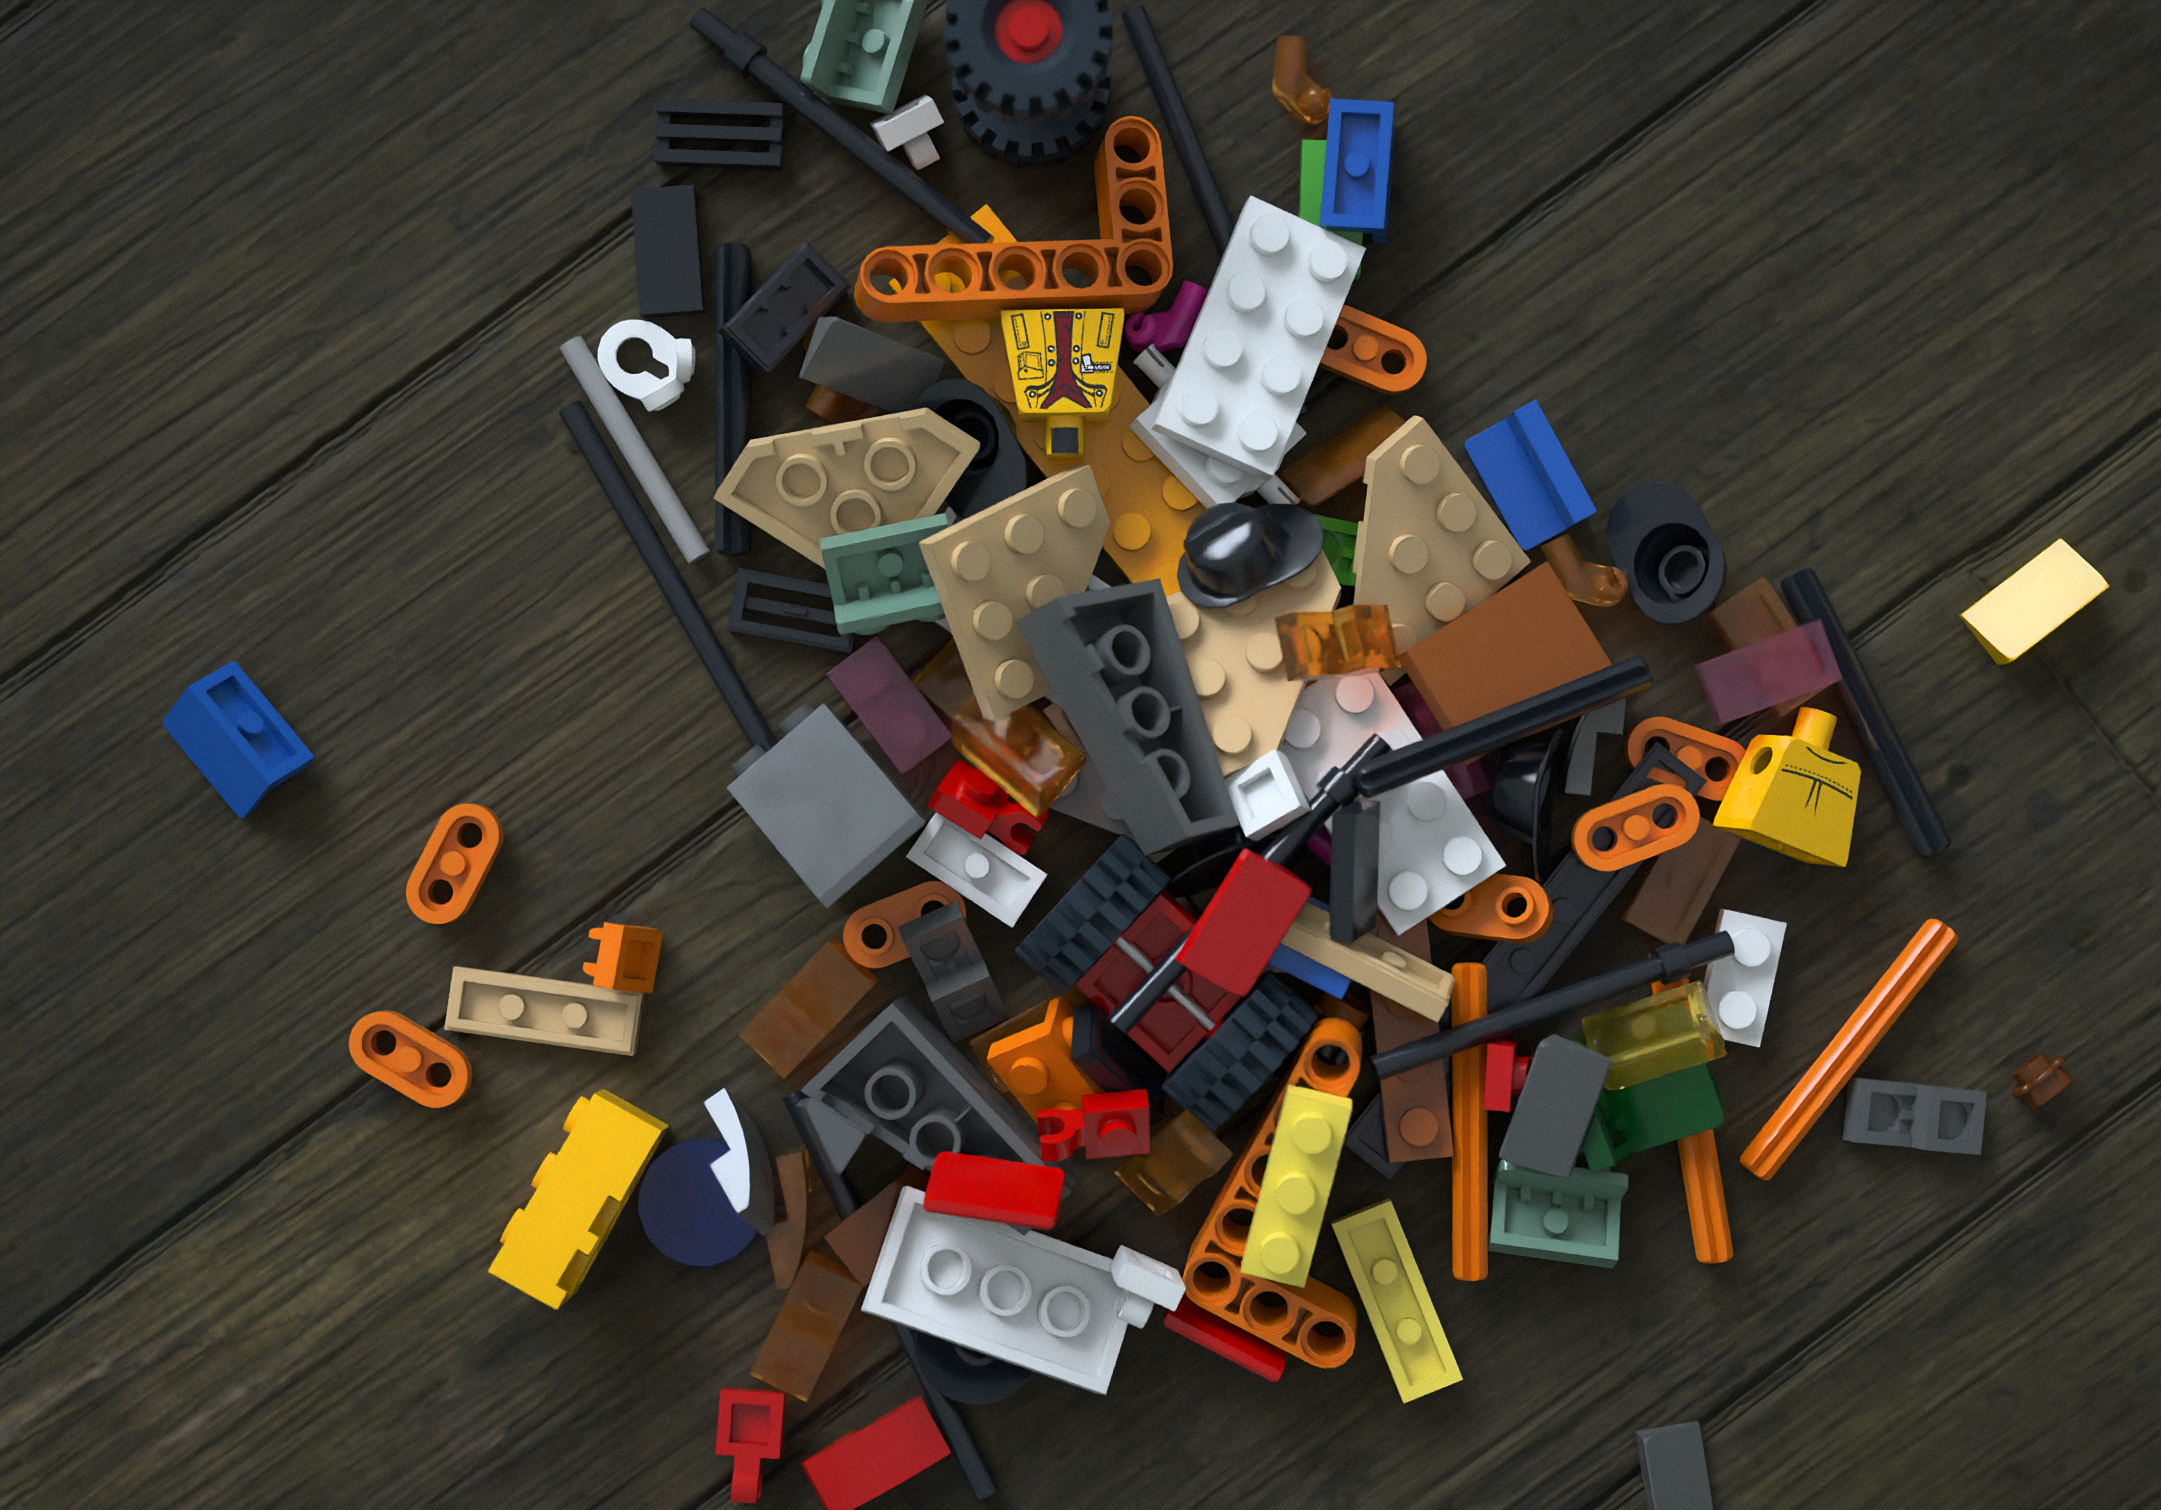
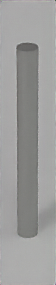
(634, 450)

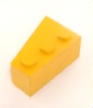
(577, 1198)

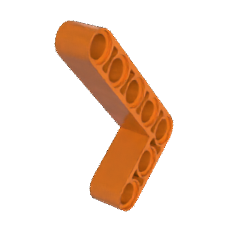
(1043, 261)
(1225, 1241)

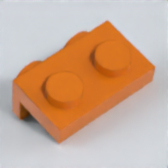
(1039, 1063)

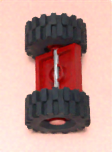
(1030, 74)
(1212, 1038)

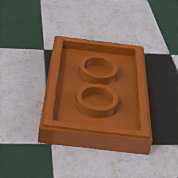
(1504, 651)

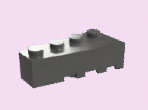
(1135, 710)
(924, 1096)

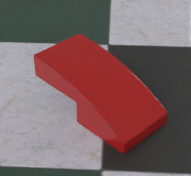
(876, 1457)

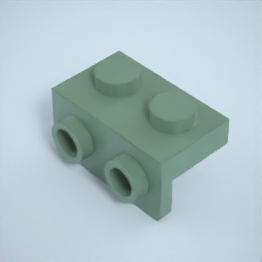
(862, 51)
(882, 576)
(1556, 1215)

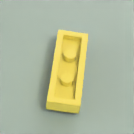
(1296, 1185)
(1396, 1300)

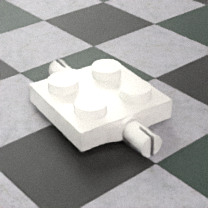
(1200, 473)

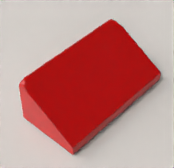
(1244, 923)
(995, 1190)
(1226, 1339)

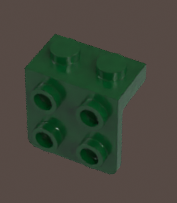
(1651, 1114)

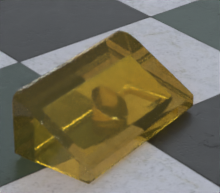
(1655, 1035)

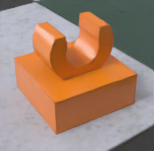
(625, 957)

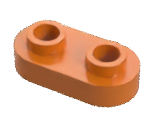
(1365, 346)
(1690, 746)
(1633, 827)
(453, 861)
(891, 914)
(1486, 916)
(411, 1061)

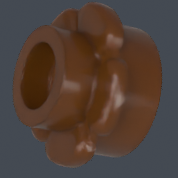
(2040, 1079)

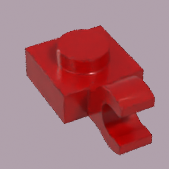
(981, 806)
(1504, 1074)
(1106, 1127)
(750, 1430)

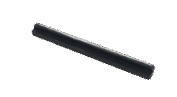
(731, 392)
(1870, 719)
(1502, 727)

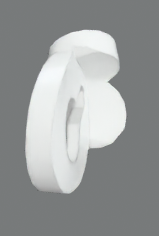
(675, 353)

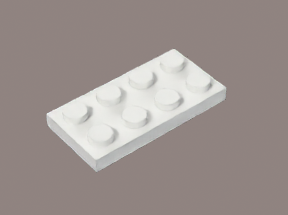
(1259, 338)
(1426, 832)
(999, 1293)

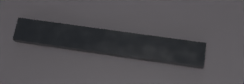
(1522, 970)

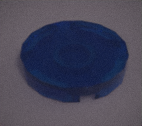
(688, 1208)

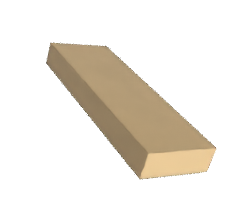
(1372, 963)
(544, 1010)

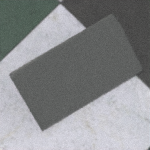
(868, 365)
(1555, 1107)
(831, 1133)
(1674, 1467)

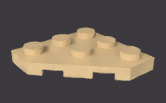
(847, 477)
(1426, 539)
(1009, 565)
(1240, 662)

